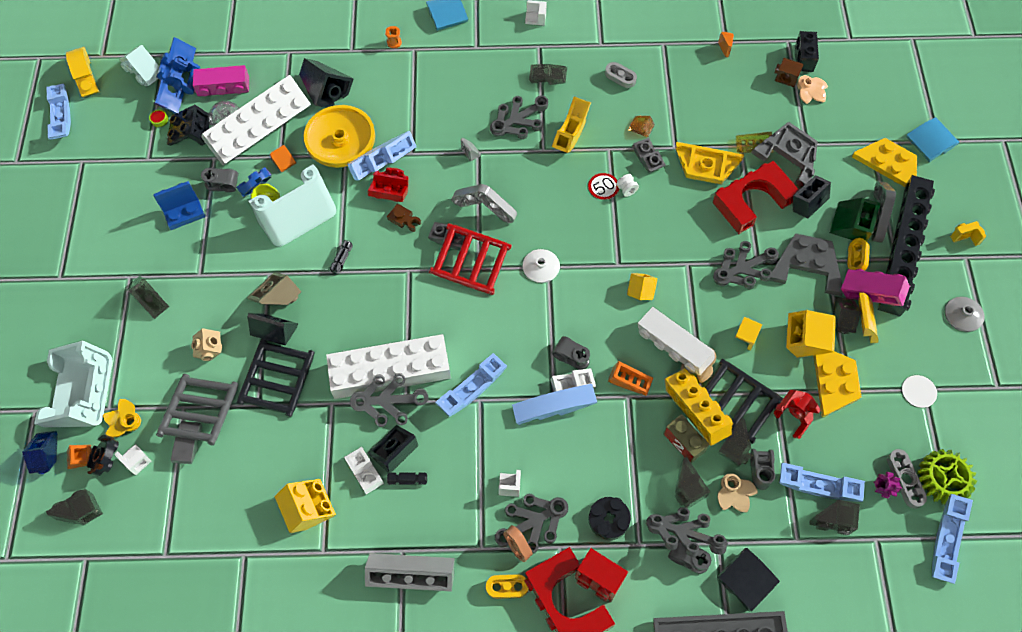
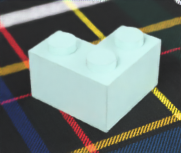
(142, 64)

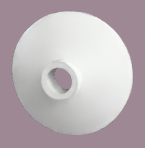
(538, 272)

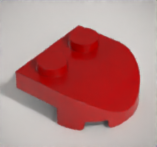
(389, 185)

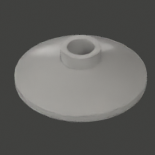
(959, 318)

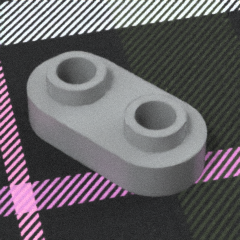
(622, 76)

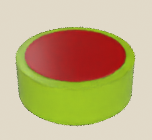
(158, 118)

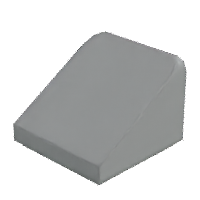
(469, 149)

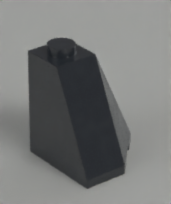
(324, 83)

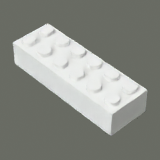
(255, 120)
(417, 359)

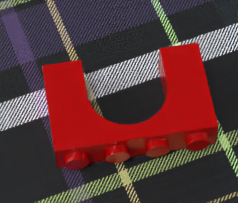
(766, 178)
(542, 582)

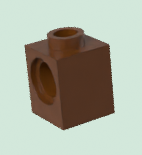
(788, 72)

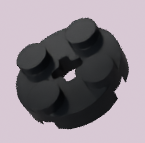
(101, 455)
(603, 528)

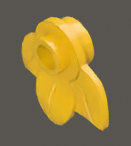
(119, 419)

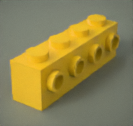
(698, 406)

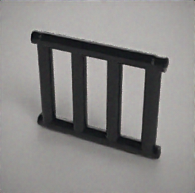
(258, 363)
(757, 388)

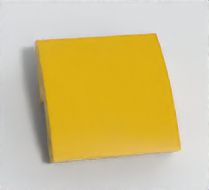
(868, 317)

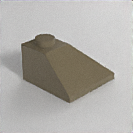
(276, 290)

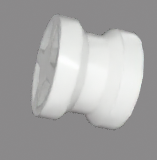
(627, 185)

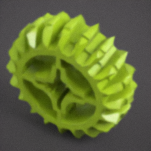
(957, 472)

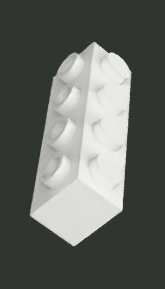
(676, 341)

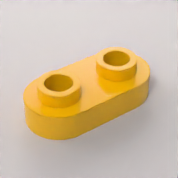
(858, 258)
(507, 585)

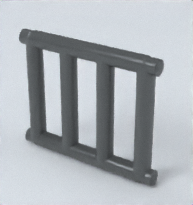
(218, 421)

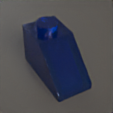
(41, 452)

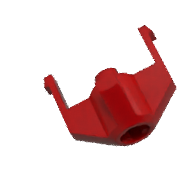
(801, 406)

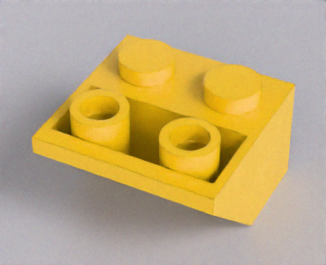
(810, 333)
(304, 505)

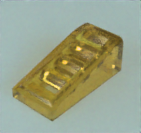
(750, 137)

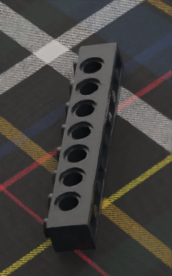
(914, 188)

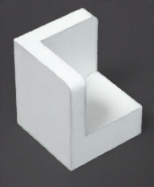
(536, 12)
(134, 459)
(510, 484)

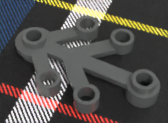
(541, 105)
(744, 267)
(385, 399)
(536, 519)
(661, 525)

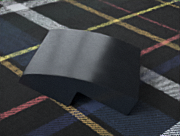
(748, 579)

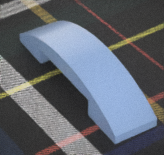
(59, 112)
(472, 387)
(821, 485)
(949, 538)

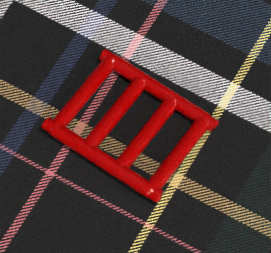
(471, 282)

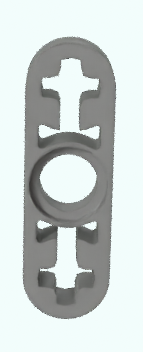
(918, 491)

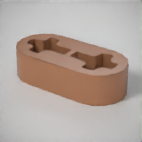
(518, 543)

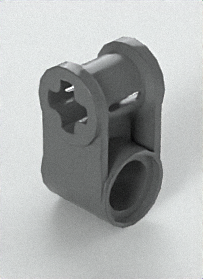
(221, 180)
(571, 353)
(762, 464)
(680, 557)

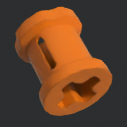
(395, 33)

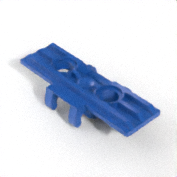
(170, 71)

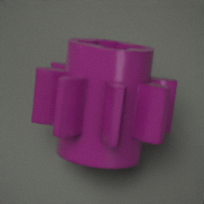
(887, 485)

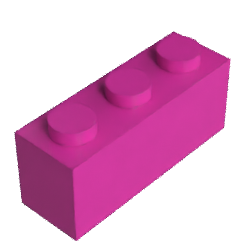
(221, 80)
(877, 285)

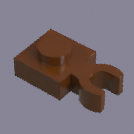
(402, 216)

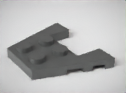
(793, 146)
(813, 256)

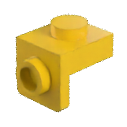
(971, 230)

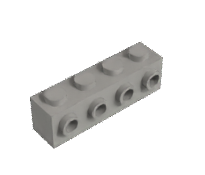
(409, 572)

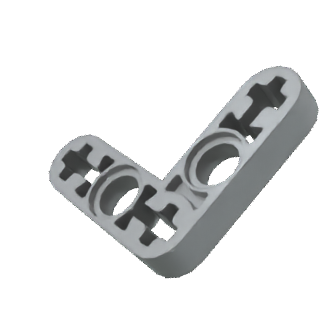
(486, 195)

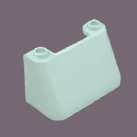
(296, 211)
(79, 387)

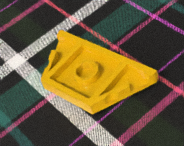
(889, 160)
(707, 163)
(836, 381)

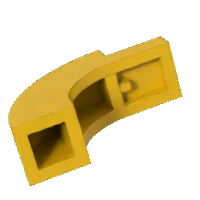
(81, 72)
(572, 128)

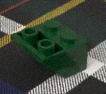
(855, 218)

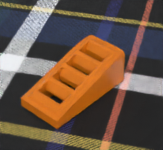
(627, 384)

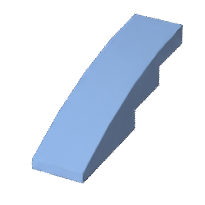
(382, 155)
(554, 403)

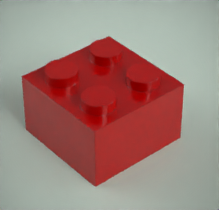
(600, 575)

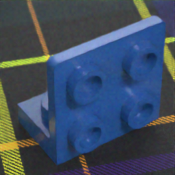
(179, 205)

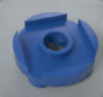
(255, 179)

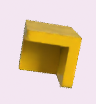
(642, 286)
(748, 331)

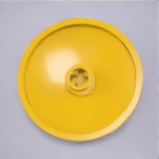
(339, 135)

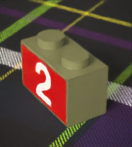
(686, 438)

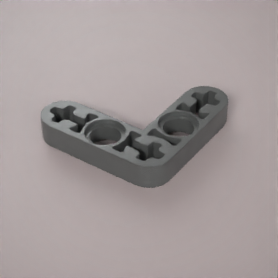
(886, 196)

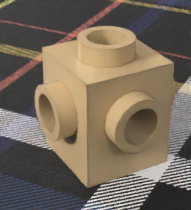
(206, 344)

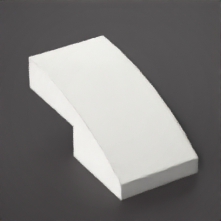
(575, 379)
(364, 470)

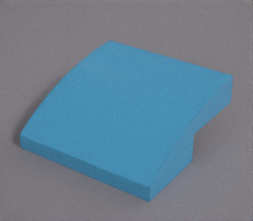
(446, 13)
(932, 139)

